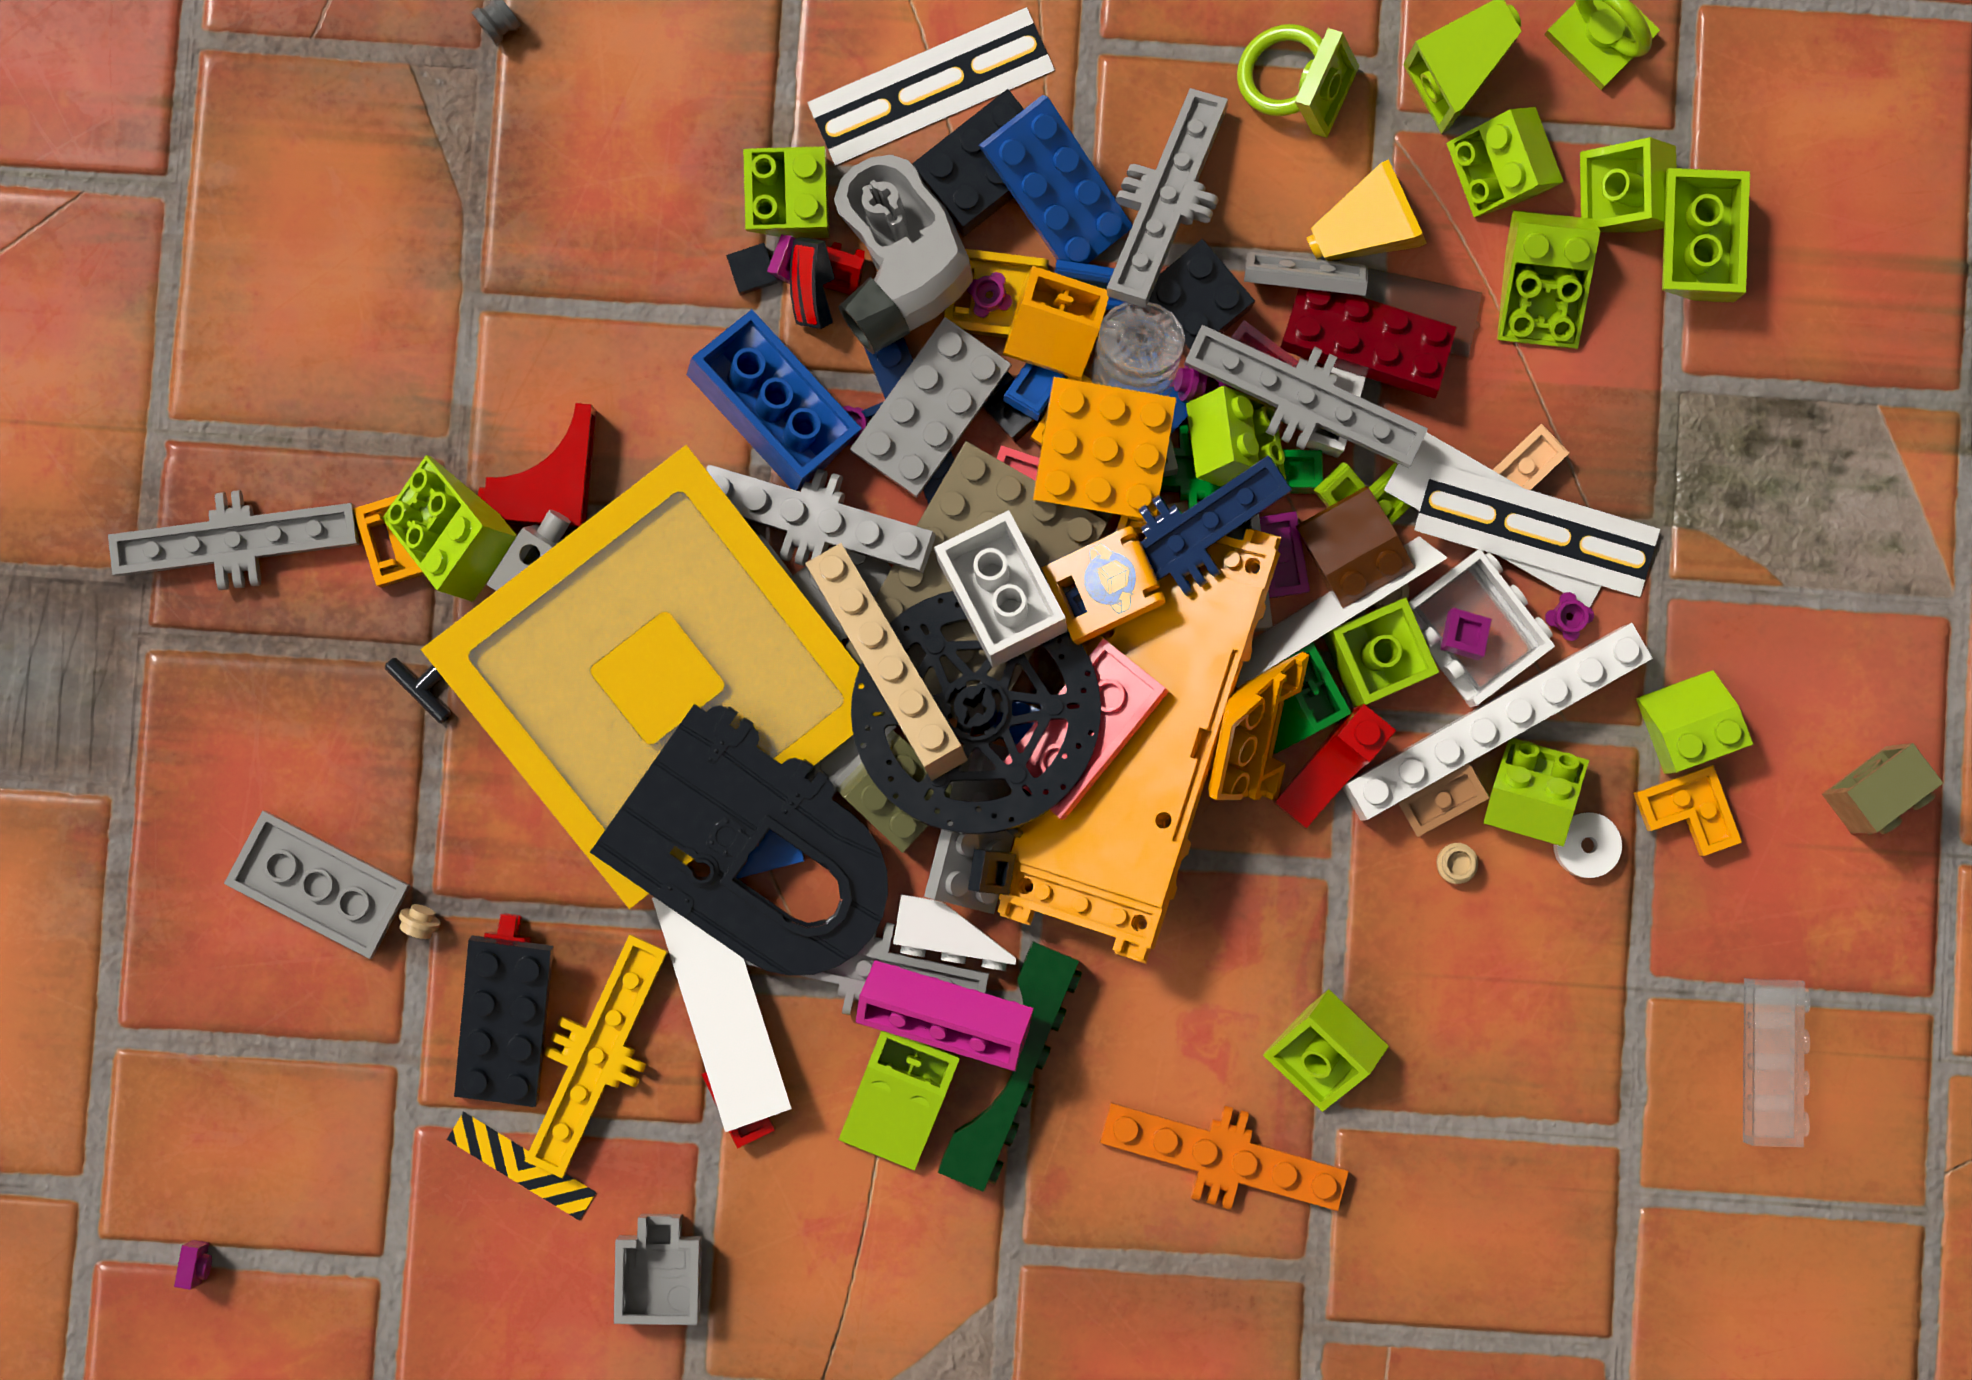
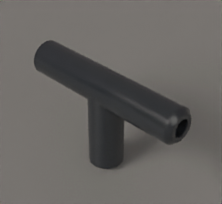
(420, 688)

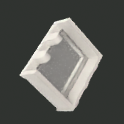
(1513, 636)

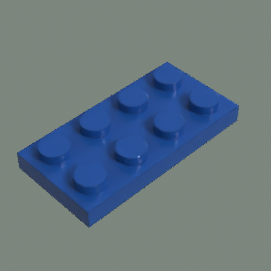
(1056, 183)

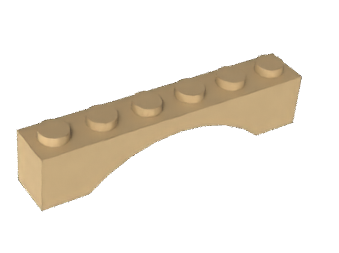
(887, 662)

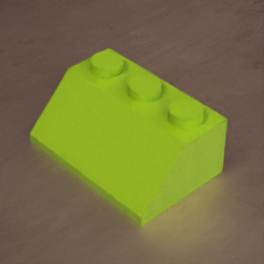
(1706, 234)

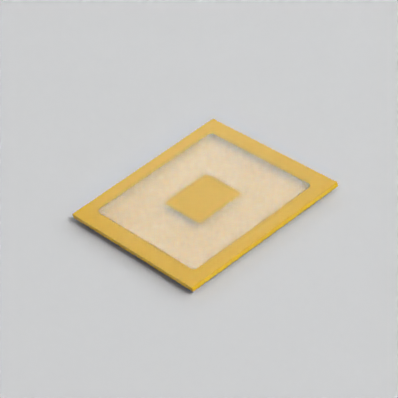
(625, 628)

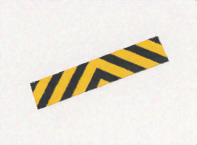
(509, 1160)

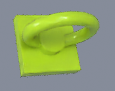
(1602, 37)
(1322, 82)

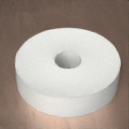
(1605, 851)

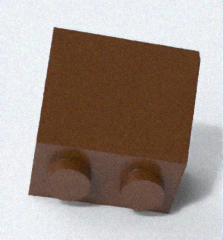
(1354, 547)

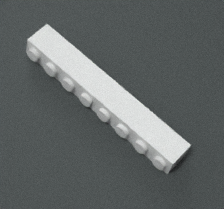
(1496, 721)

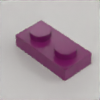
(1290, 572)

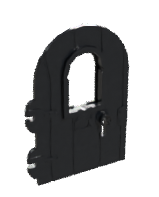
(715, 802)

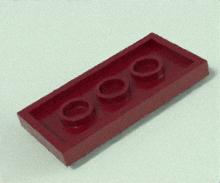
(1370, 339)

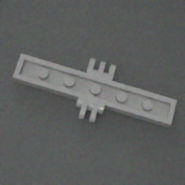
(1166, 197)
(1305, 397)
(820, 519)
(233, 540)
(854, 972)

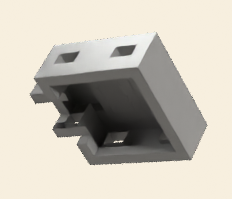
(658, 1273)

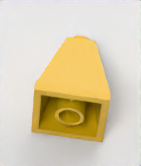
(1368, 220)

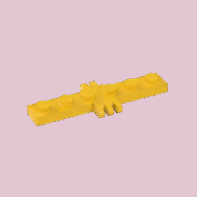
(595, 1055)

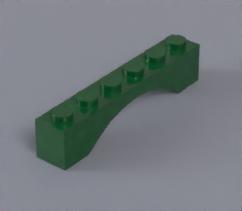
(977, 1144)

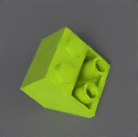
(1504, 161)
(786, 191)
(1231, 434)
(1536, 791)

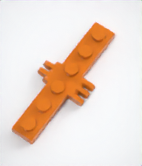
(1223, 1157)

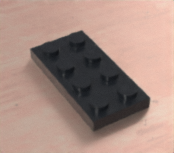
(503, 1021)

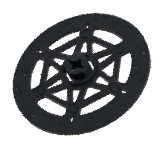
(1053, 707)

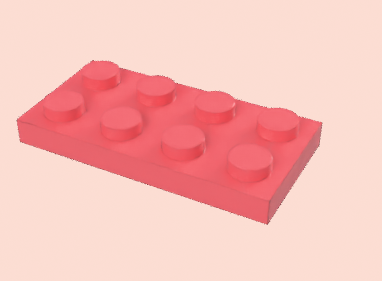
(1126, 700)

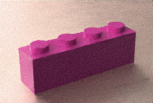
(944, 1015)

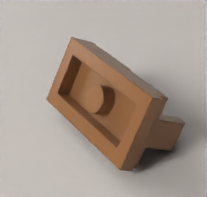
(1444, 799)

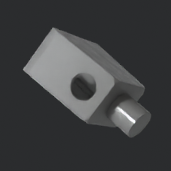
(524, 548)

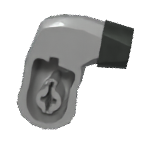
(911, 245)

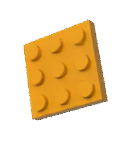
(1103, 447)

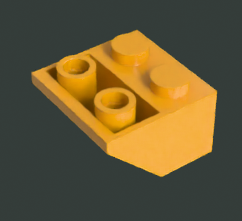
(1056, 322)

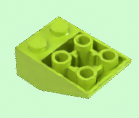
(1546, 278)
(448, 530)
(899, 1099)

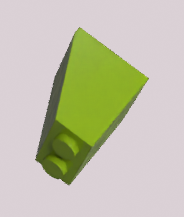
(1460, 57)

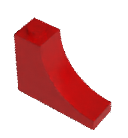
(555, 483)
(1334, 763)

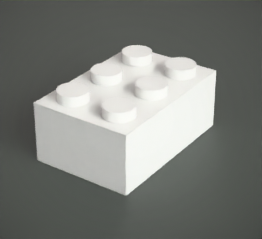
(1001, 588)

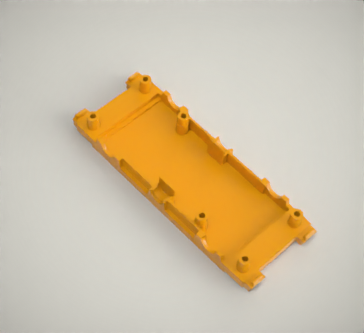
(1127, 836)

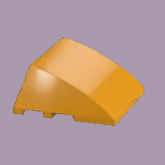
(1249, 734)

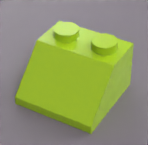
(1626, 184)
(1380, 653)
(1693, 722)
(1326, 1051)

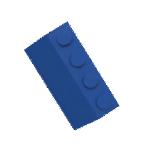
(772, 400)

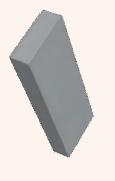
(1306, 273)

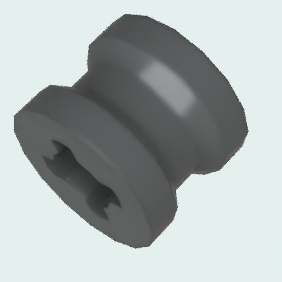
(496, 20)

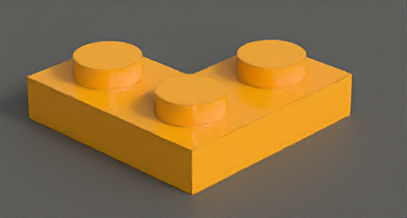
(1699, 801)

